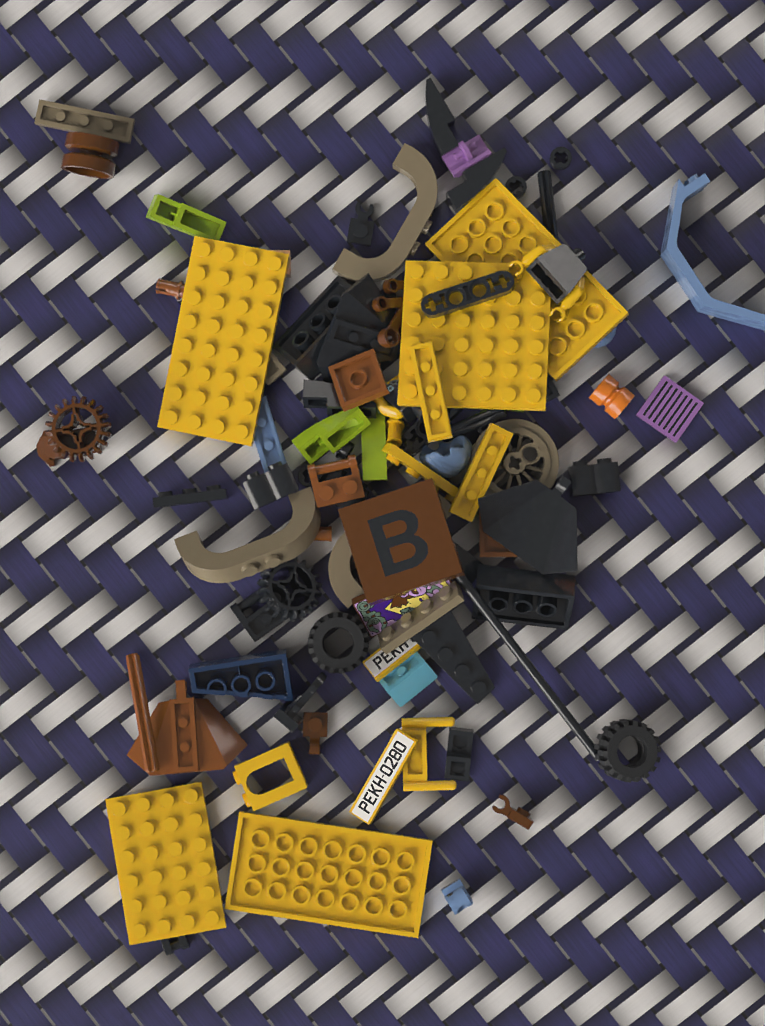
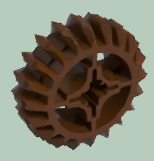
(75, 408)

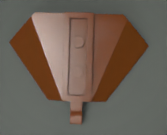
(189, 736)

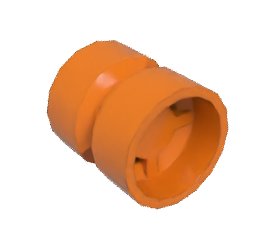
(611, 396)

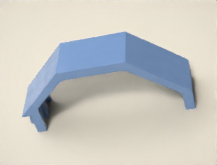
(683, 272)

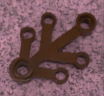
(390, 336)

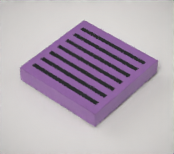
(669, 409)

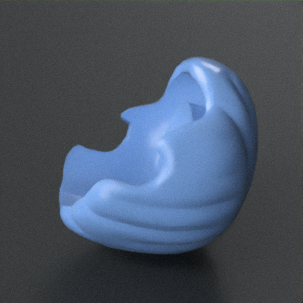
(448, 458)

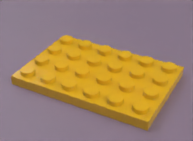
(166, 863)

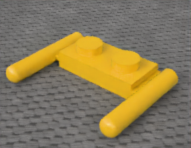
(416, 767)

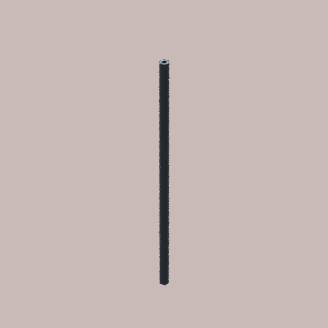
(527, 664)

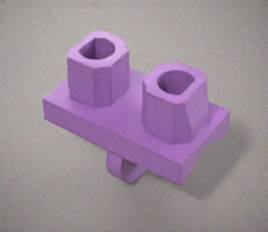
(466, 155)

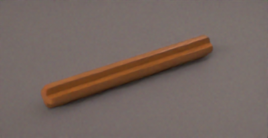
(142, 713)

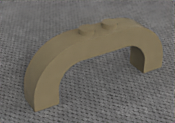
(420, 172)
(257, 555)
(339, 567)

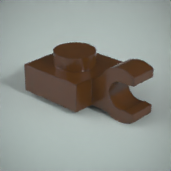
(315, 726)
(519, 816)

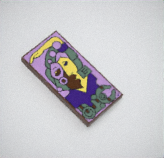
(386, 613)

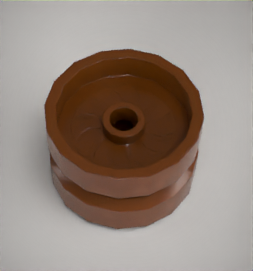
(90, 155)

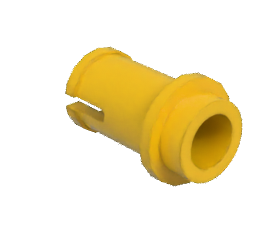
(394, 431)

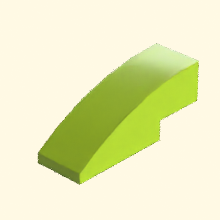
(185, 218)
(330, 434)
(373, 458)

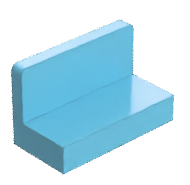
(408, 679)

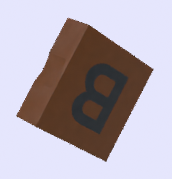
(401, 542)

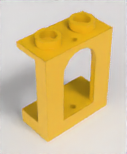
(259, 801)

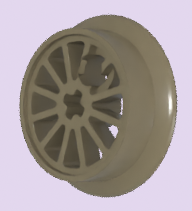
(540, 442)

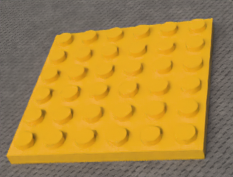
(484, 353)

